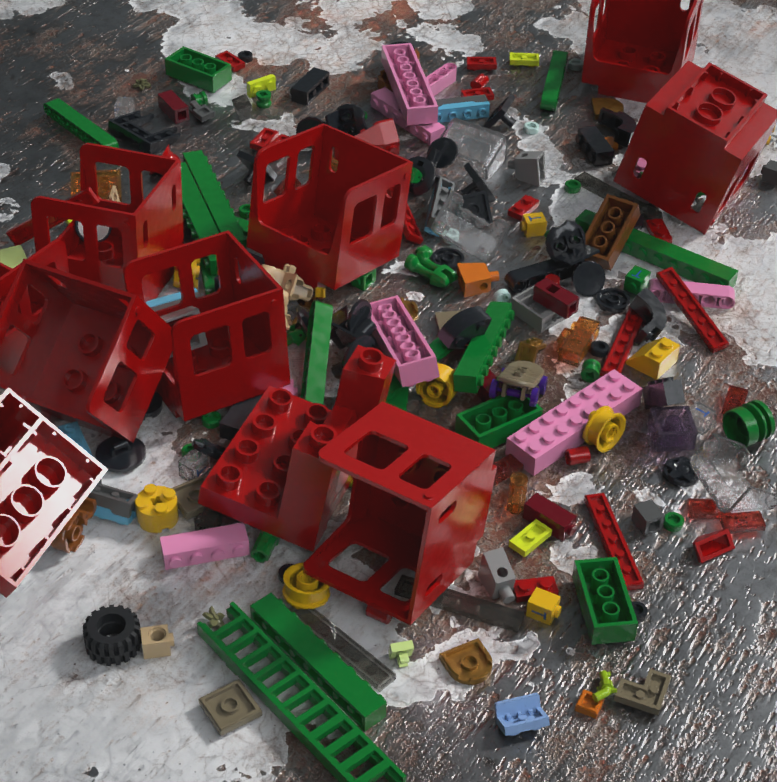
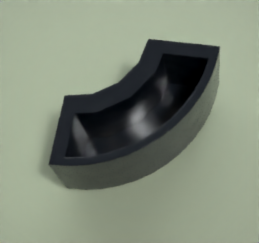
(464, 327)

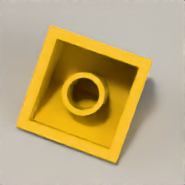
(655, 357)

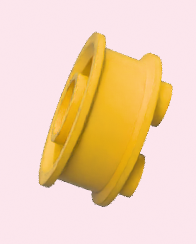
(604, 428)
(302, 590)

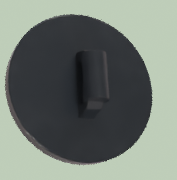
(120, 454)

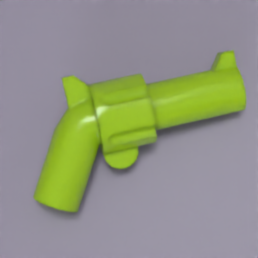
(605, 686)

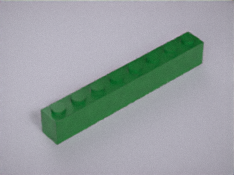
(483, 348)
(319, 661)

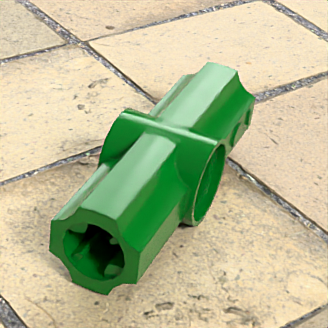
(264, 546)

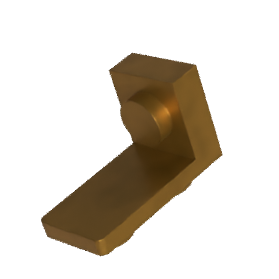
(528, 349)

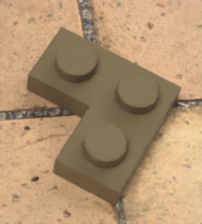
(647, 696)

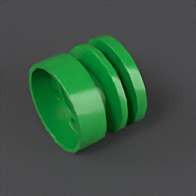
(749, 423)

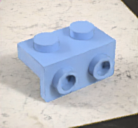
(520, 714)

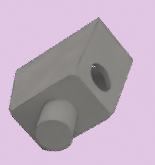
(529, 167)
(497, 575)

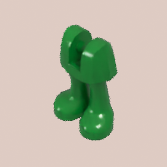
(421, 264)

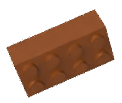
(611, 229)

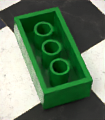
(198, 69)
(496, 419)
(604, 600)

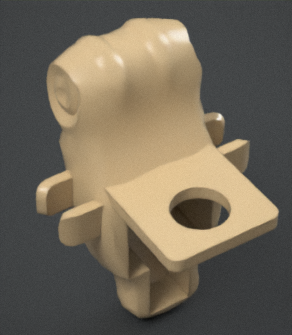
(290, 282)

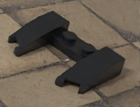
(130, 126)

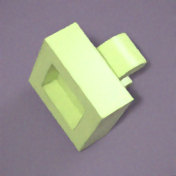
(401, 651)

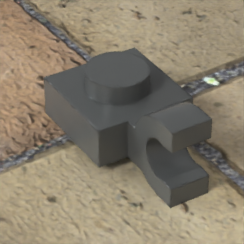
(202, 112)

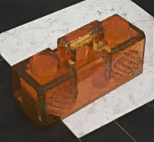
(577, 344)

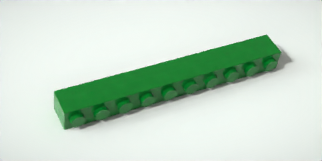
(213, 195)
(197, 215)
(667, 255)

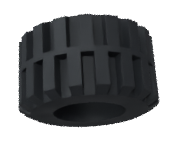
(112, 648)

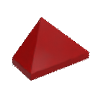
(713, 545)

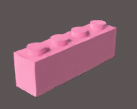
(204, 546)

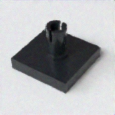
(501, 113)
(248, 161)
(477, 184)
(478, 204)

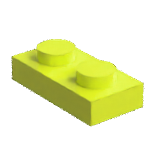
(524, 59)
(264, 83)
(530, 538)

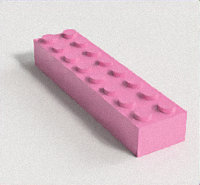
(409, 84)
(403, 341)
(562, 427)

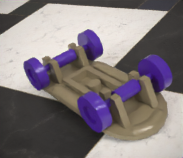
(522, 375)

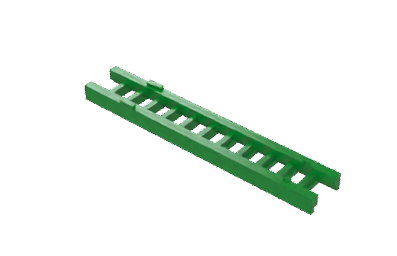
(308, 691)

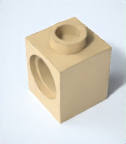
(156, 641)

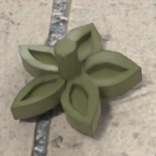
(142, 83)
(215, 620)

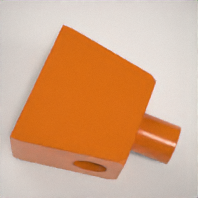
(475, 278)

